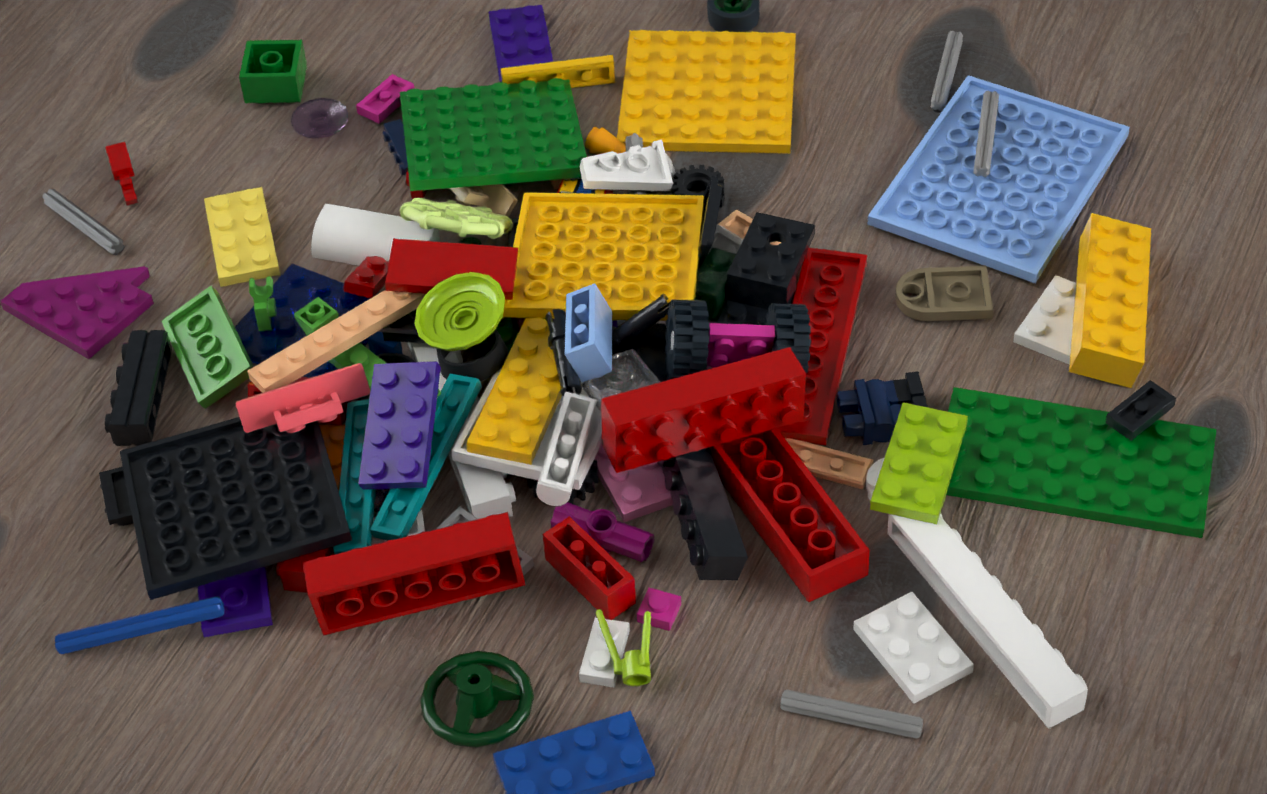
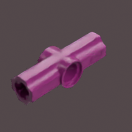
(607, 531)

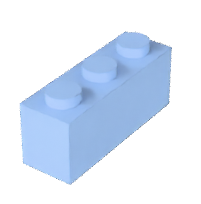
(588, 333)

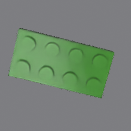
(208, 347)

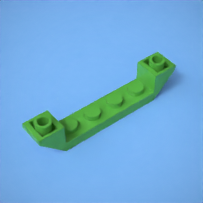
(317, 315)

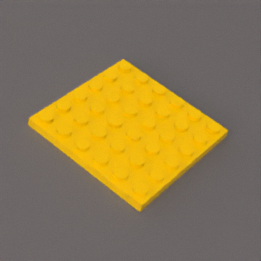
(709, 90)
(619, 241)

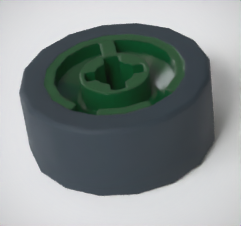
(733, 15)

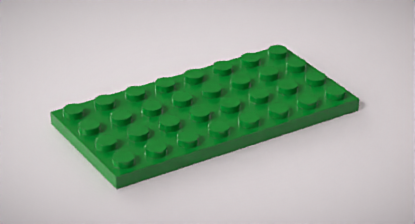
(1079, 465)

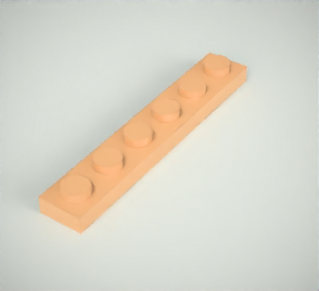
(333, 339)

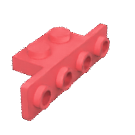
(304, 401)

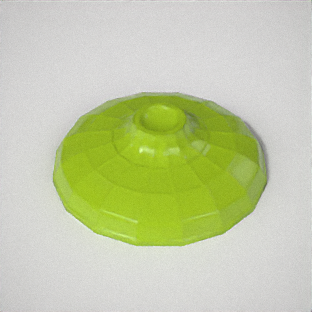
(460, 311)

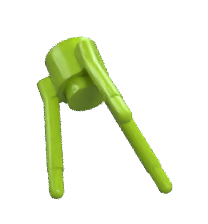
(636, 663)

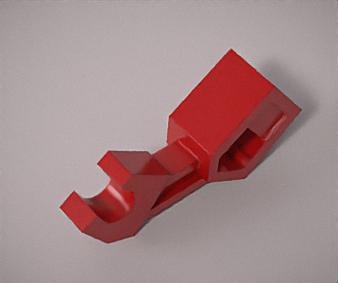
(122, 170)

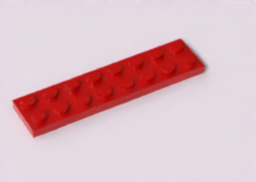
(831, 291)

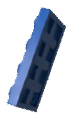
(578, 760)

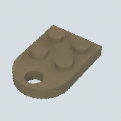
(945, 294)

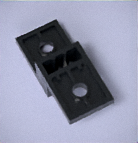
(765, 271)

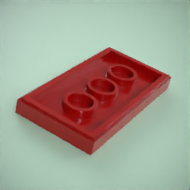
(421, 265)

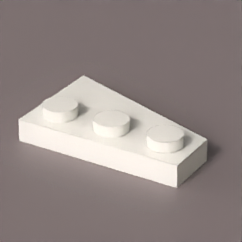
(632, 170)

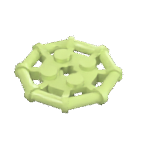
(456, 218)

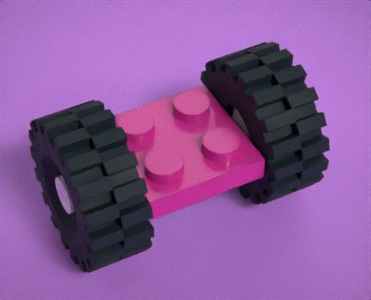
(696, 343)

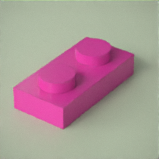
(383, 99)

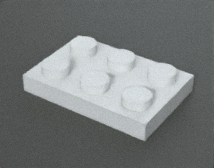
(913, 647)

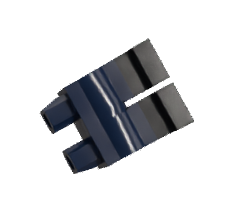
(878, 406)

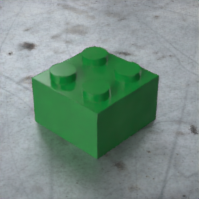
(273, 71)

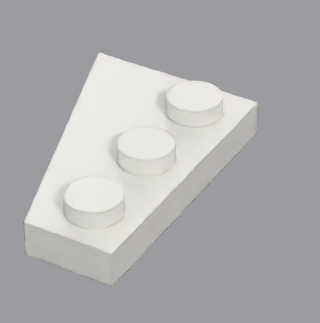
(1050, 321)

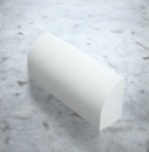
(353, 234)

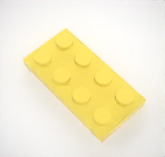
(241, 236)

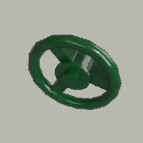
(477, 697)

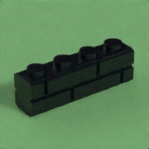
(139, 388)

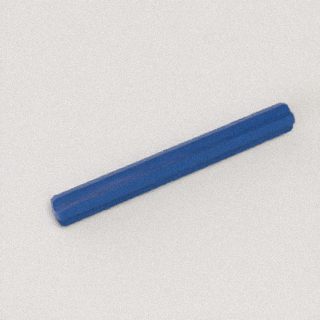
(139, 625)

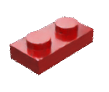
(367, 277)

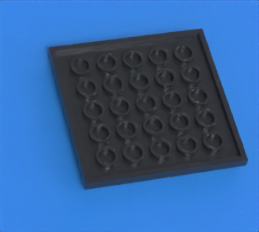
(230, 502)

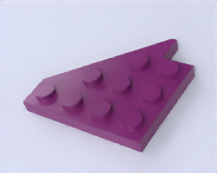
(82, 309)

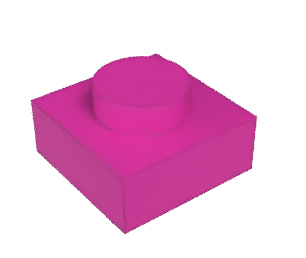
(662, 607)

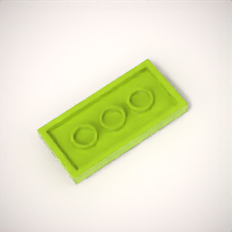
(919, 463)

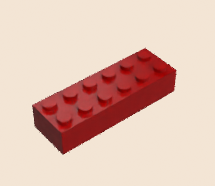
(703, 409)
(792, 513)
(413, 573)

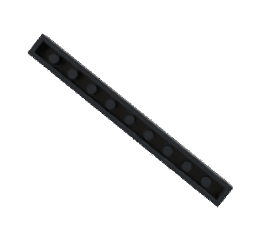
(696, 488)

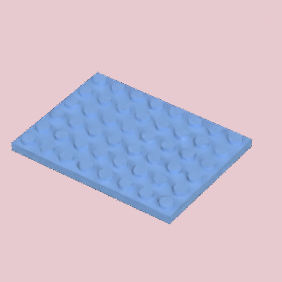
(1037, 184)

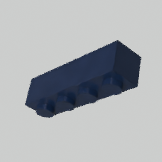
(396, 143)

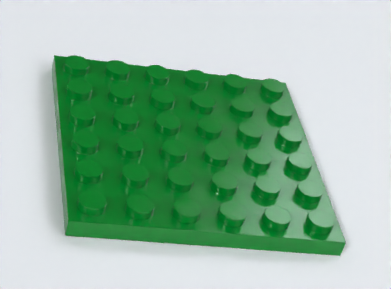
(491, 134)

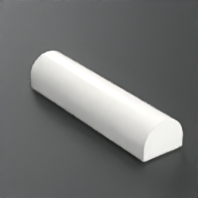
(565, 449)

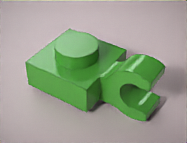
(264, 306)

